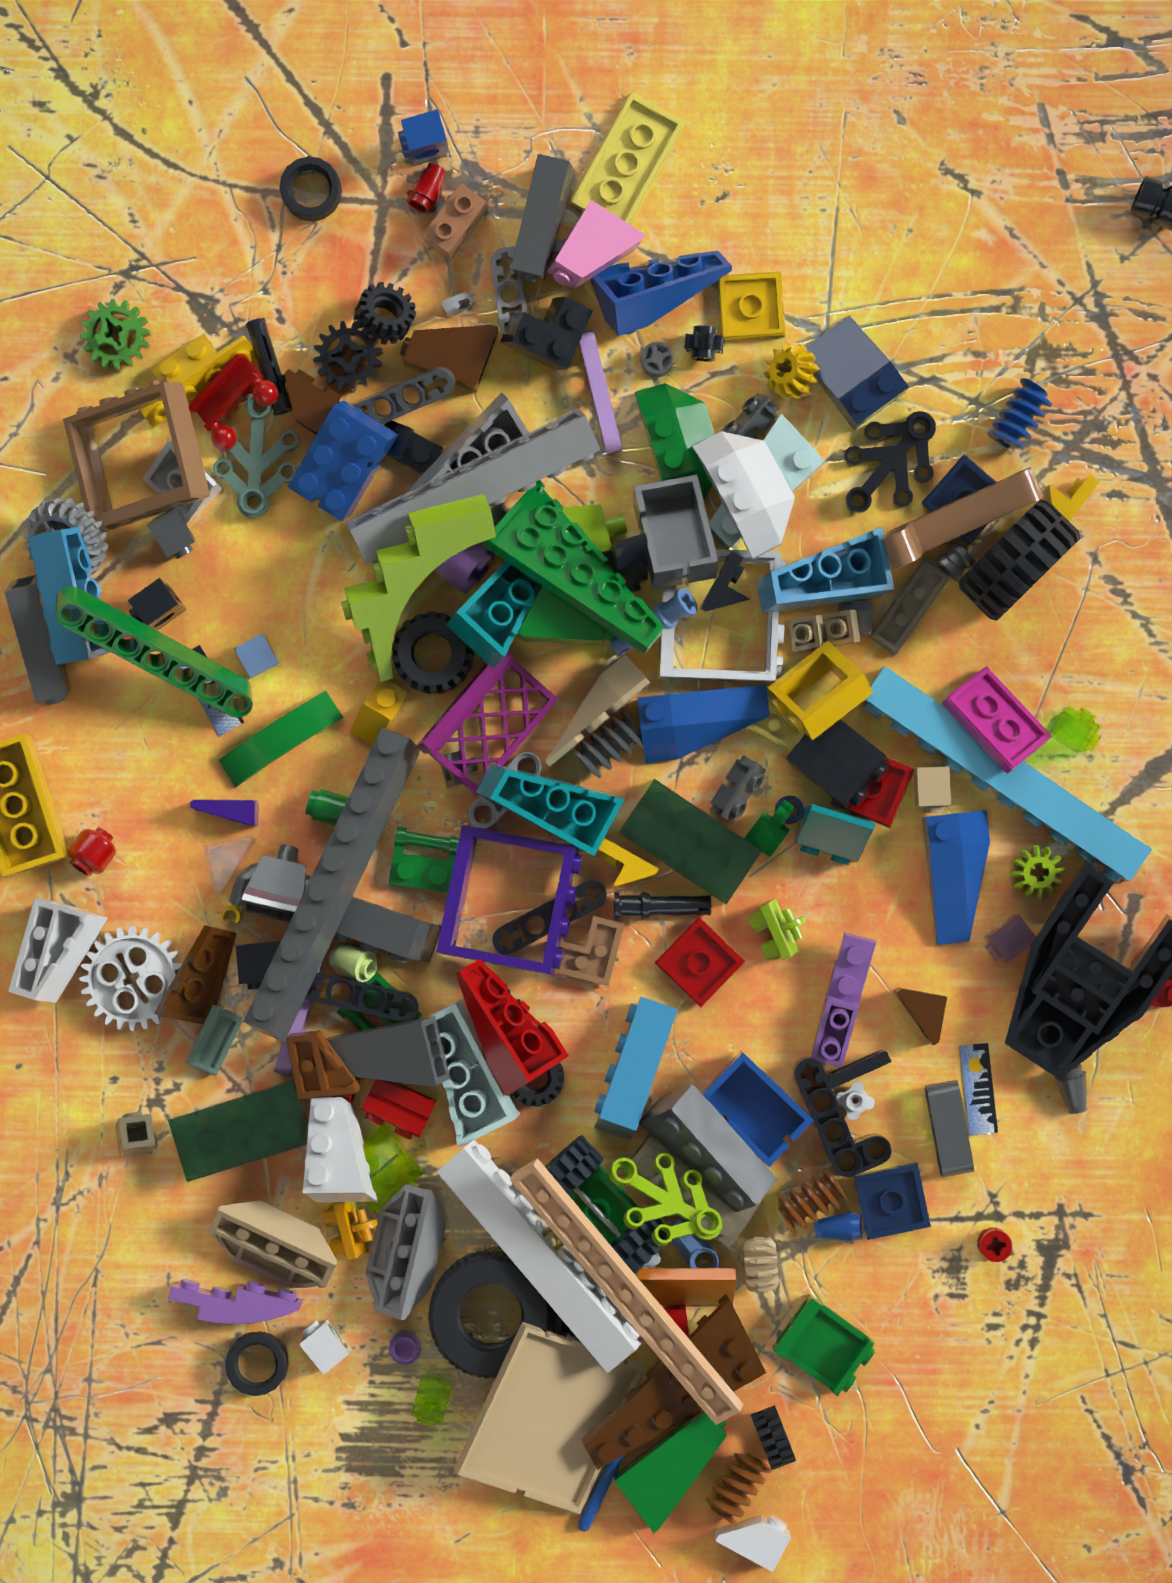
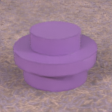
(405, 1348)

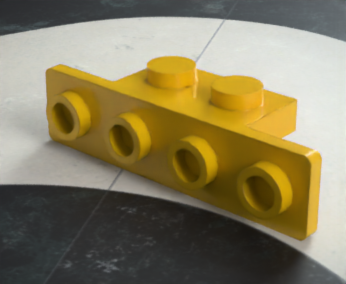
(194, 367)

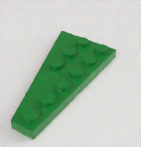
(566, 561)

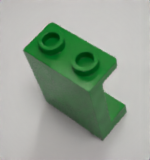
(824, 1345)

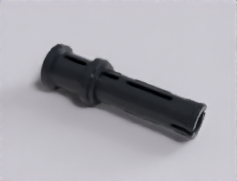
(644, 906)

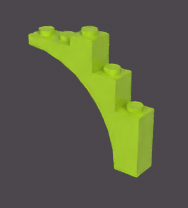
(432, 539)

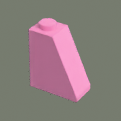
(593, 246)

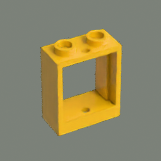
(830, 707)

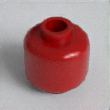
(92, 851)

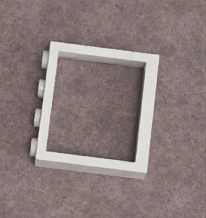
(774, 635)

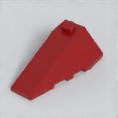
(511, 1038)

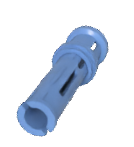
(667, 612)

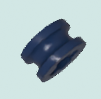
(792, 819)

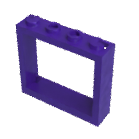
(458, 888)

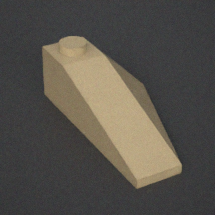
(609, 694)

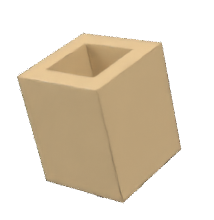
(932, 788)

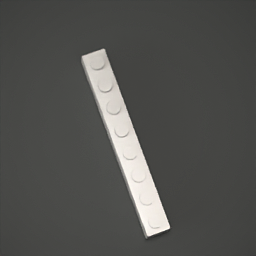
(553, 1273)

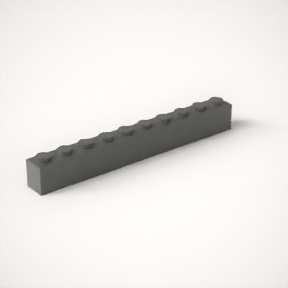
(332, 885)

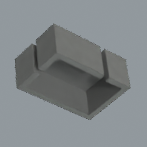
(676, 531)

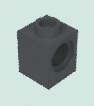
(172, 533)

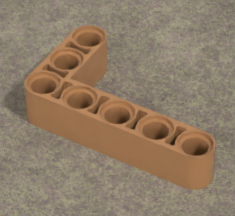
(960, 517)

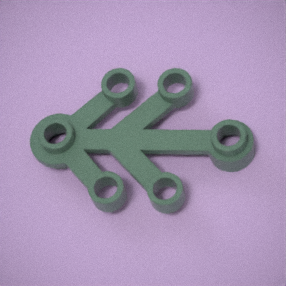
(256, 464)

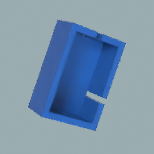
(338, 460)
(756, 1108)

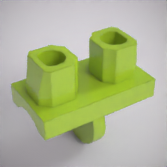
(782, 927)

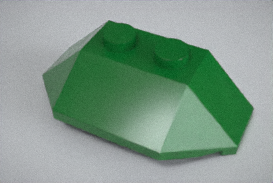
(674, 425)

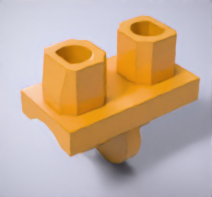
(353, 1229)

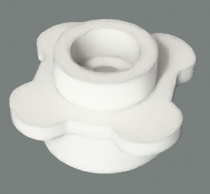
(856, 1091)

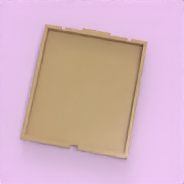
(538, 1414)

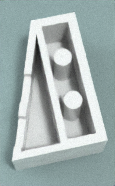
(53, 949)
(335, 1154)

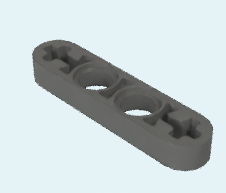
(395, 397)

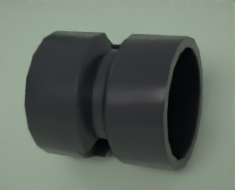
(1153, 202)

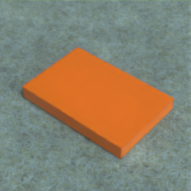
(689, 1285)

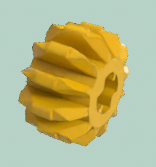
(791, 371)

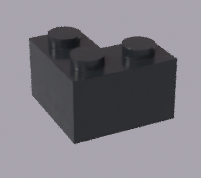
(552, 339)

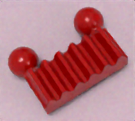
(225, 395)

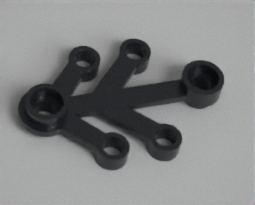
(894, 458)

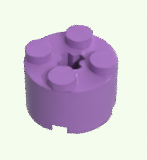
(466, 567)

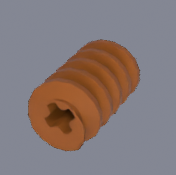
(811, 1201)
(738, 1486)

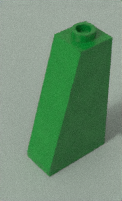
(669, 1467)

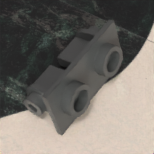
(757, 413)
(732, 803)

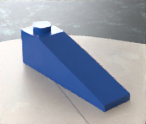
(956, 865)

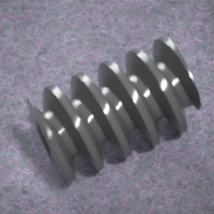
(609, 745)

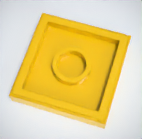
(751, 306)

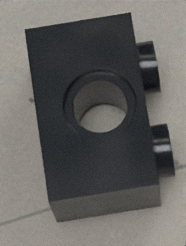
(156, 605)

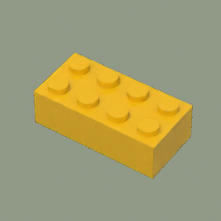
(28, 818)

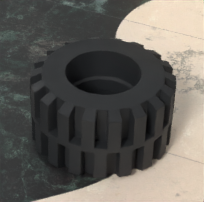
(405, 662)

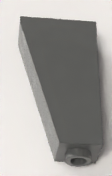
(542, 217)
(26, 609)
(395, 1052)

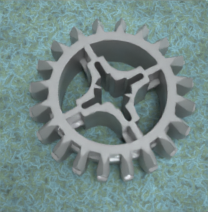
(64, 514)

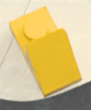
(1078, 492)
(378, 711)
(633, 868)

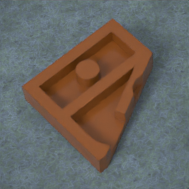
(318, 1067)

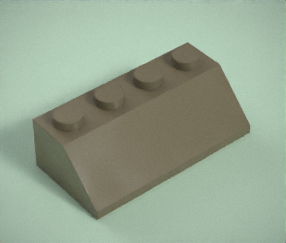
(732, 1219)

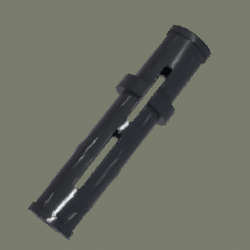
(268, 363)

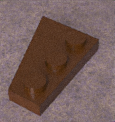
(199, 977)

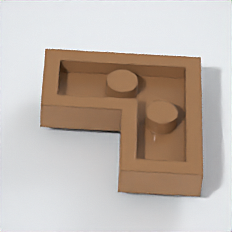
(595, 959)

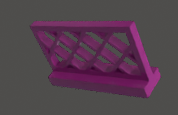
(466, 703)

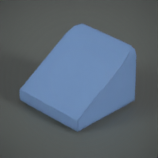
(256, 655)

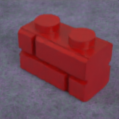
(398, 1106)

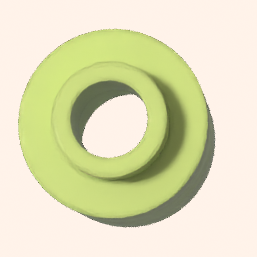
(353, 962)

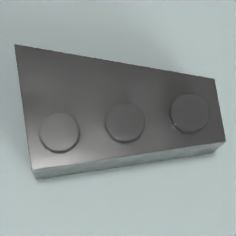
(388, 930)

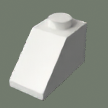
(756, 1539)

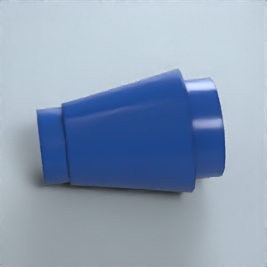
(840, 1228)

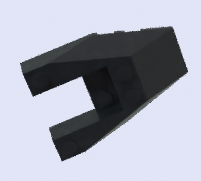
(1074, 992)

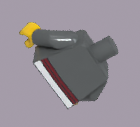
(269, 887)

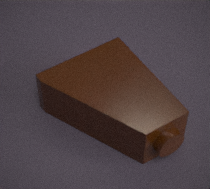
(457, 348)

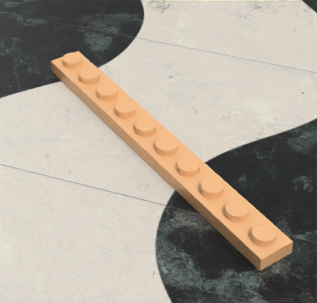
(626, 1291)

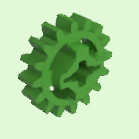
(126, 329)

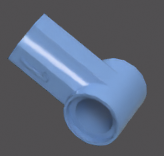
(691, 1246)

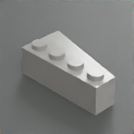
(489, 431)

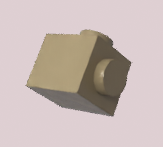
(135, 1134)

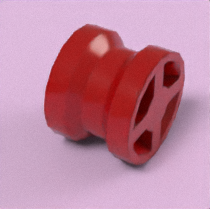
(993, 1238)

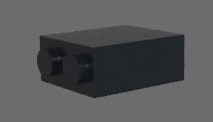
(840, 763)

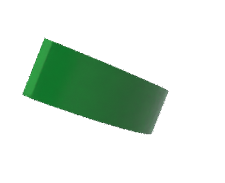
(280, 738)

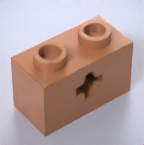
(455, 221)

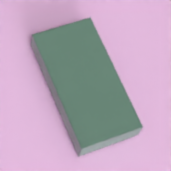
(214, 1040)

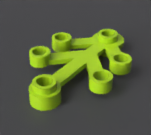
(669, 1201)

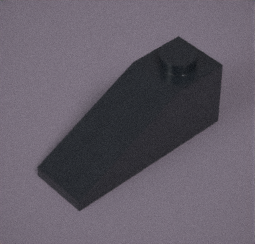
(630, 560)

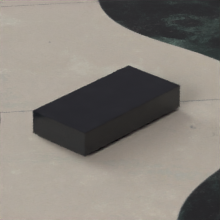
(858, 1068)

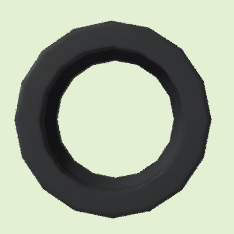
(314, 164)
(235, 1376)

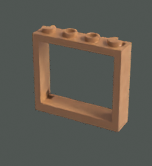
(89, 465)

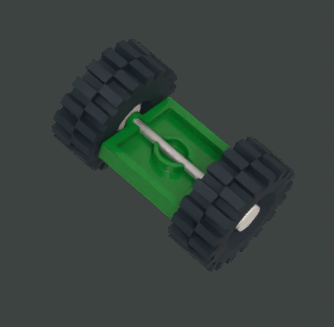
(604, 1203)

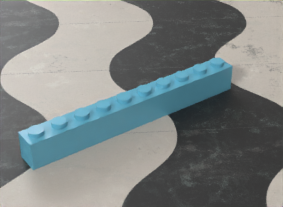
(1022, 788)

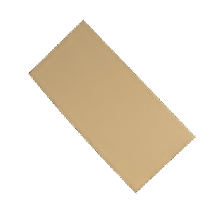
(815, 630)

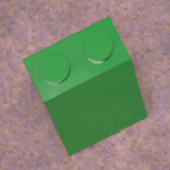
(559, 622)

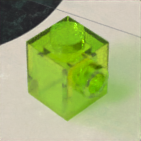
(1076, 730)
(431, 1399)

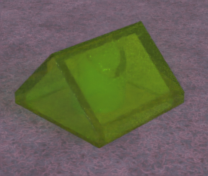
(389, 1165)

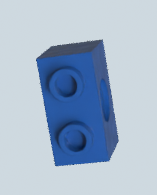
(423, 138)

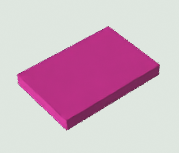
(996, 719)

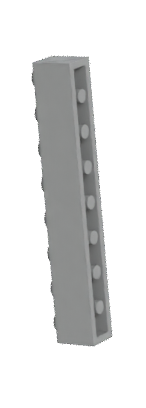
(493, 474)

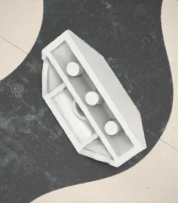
(748, 488)

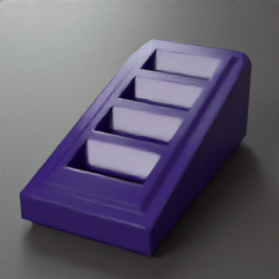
(240, 811)

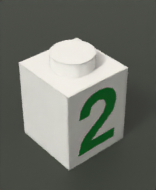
(324, 1345)

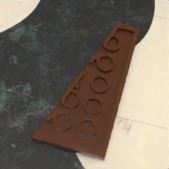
(663, 1400)

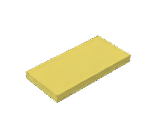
(629, 159)

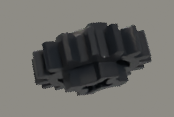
(333, 359)

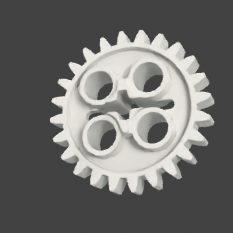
(107, 993)

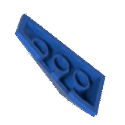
(644, 294)
(692, 720)

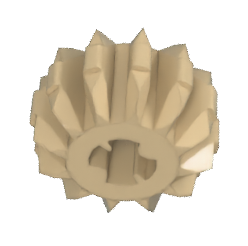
(760, 1264)

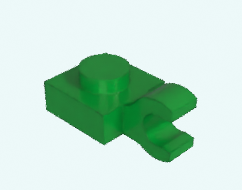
(769, 830)

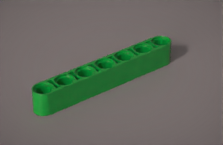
(146, 640)

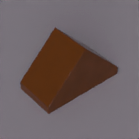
(926, 1011)

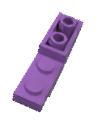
(842, 999)
(248, 1306)

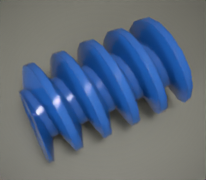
(1019, 415)

